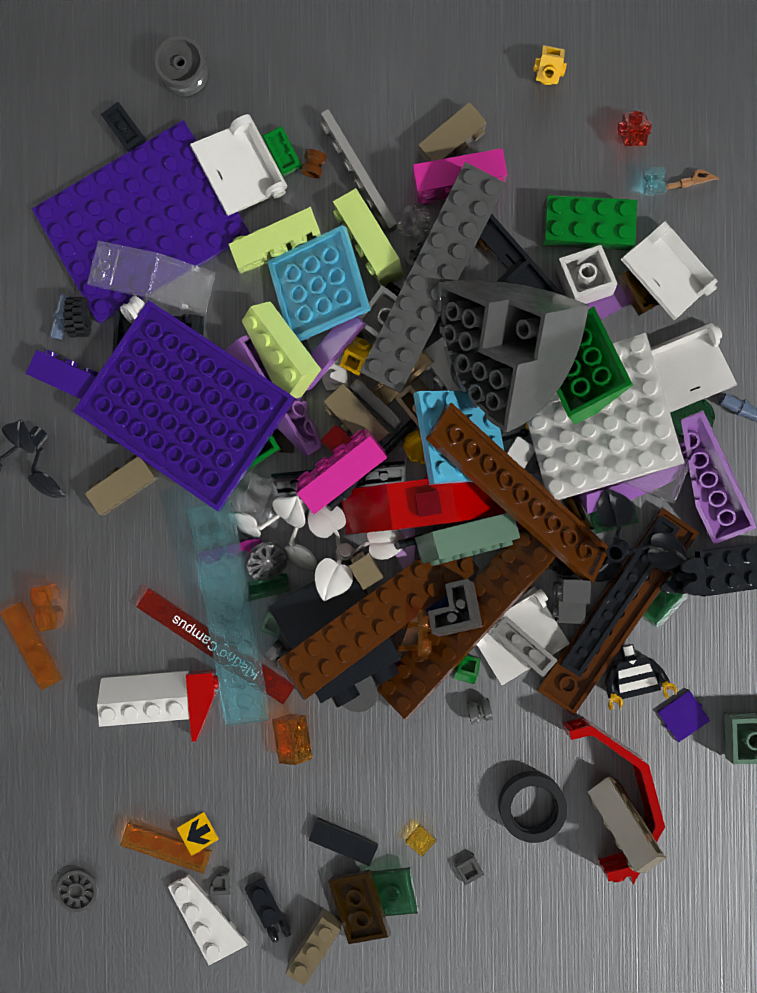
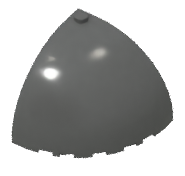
(509, 345)

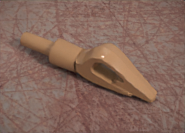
(687, 182)

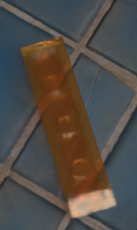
(31, 645)
(164, 848)

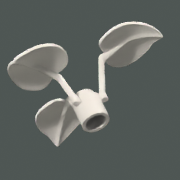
(292, 511)
(334, 577)

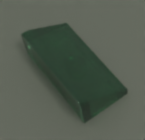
(261, 589)
(663, 607)

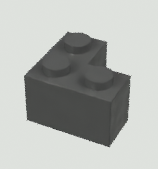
(571, 599)
(462, 612)

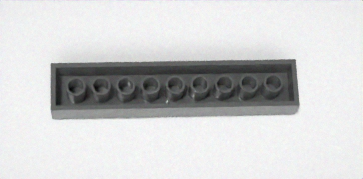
(439, 260)

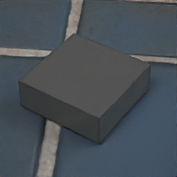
(469, 869)

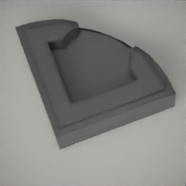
(221, 884)

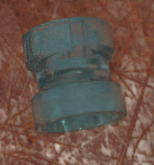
(655, 181)

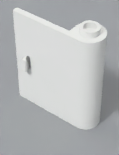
(243, 163)
(670, 270)
(692, 363)
(533, 618)

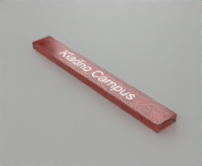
(198, 635)

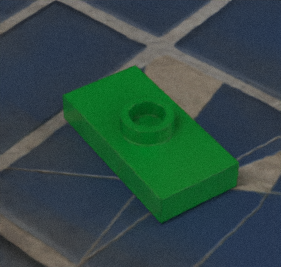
(282, 151)

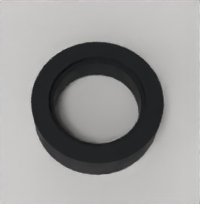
(551, 826)

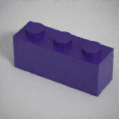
(61, 374)

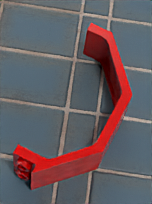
(395, 507)
(615, 865)

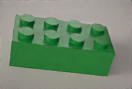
(589, 222)

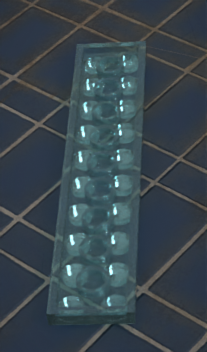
(229, 614)

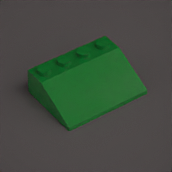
(595, 375)

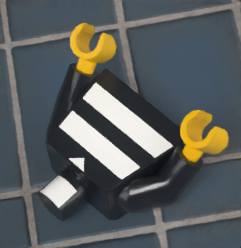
(634, 677)

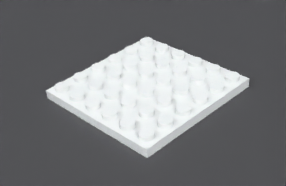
(617, 443)

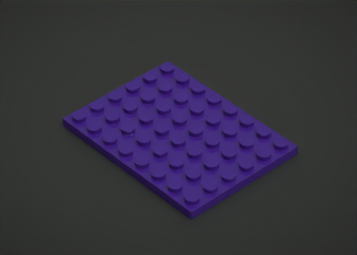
(144, 201)
(184, 405)

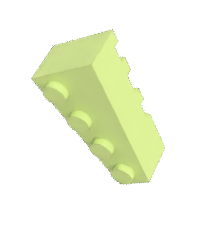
(369, 238)
(274, 240)
(280, 349)

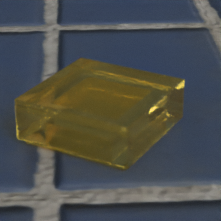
(421, 840)

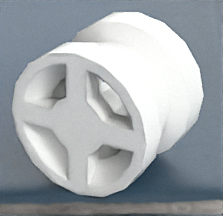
(132, 309)

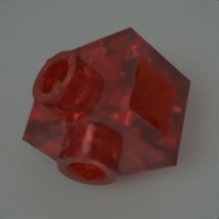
(634, 128)

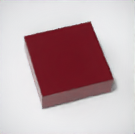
(428, 503)

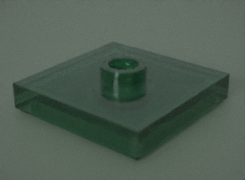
(396, 891)

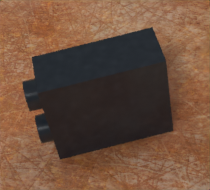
(306, 613)

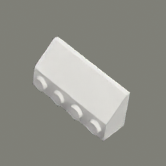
(143, 698)

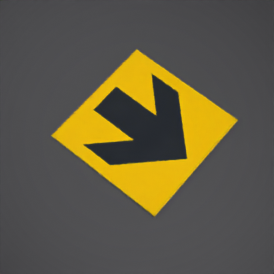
(197, 833)

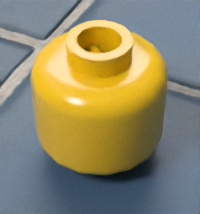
(413, 447)

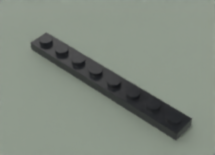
(614, 603)

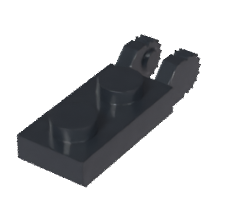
(267, 908)

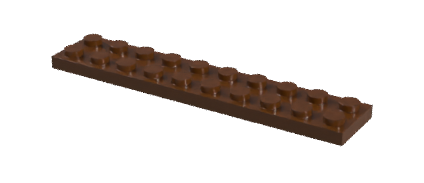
(517, 492)
(496, 591)
(370, 623)
(569, 689)

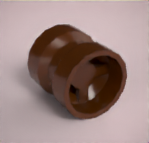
(313, 164)

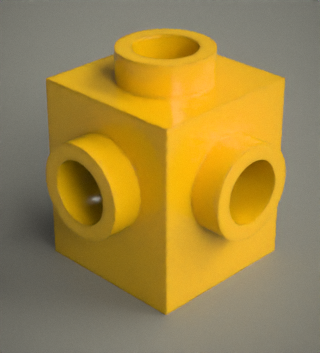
(550, 65)
(355, 355)

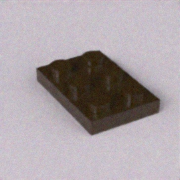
(359, 907)

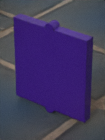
(683, 716)

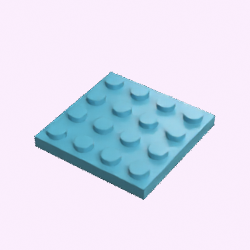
(319, 284)
(428, 408)

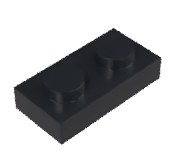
(123, 126)

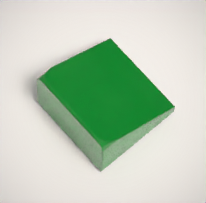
(467, 669)

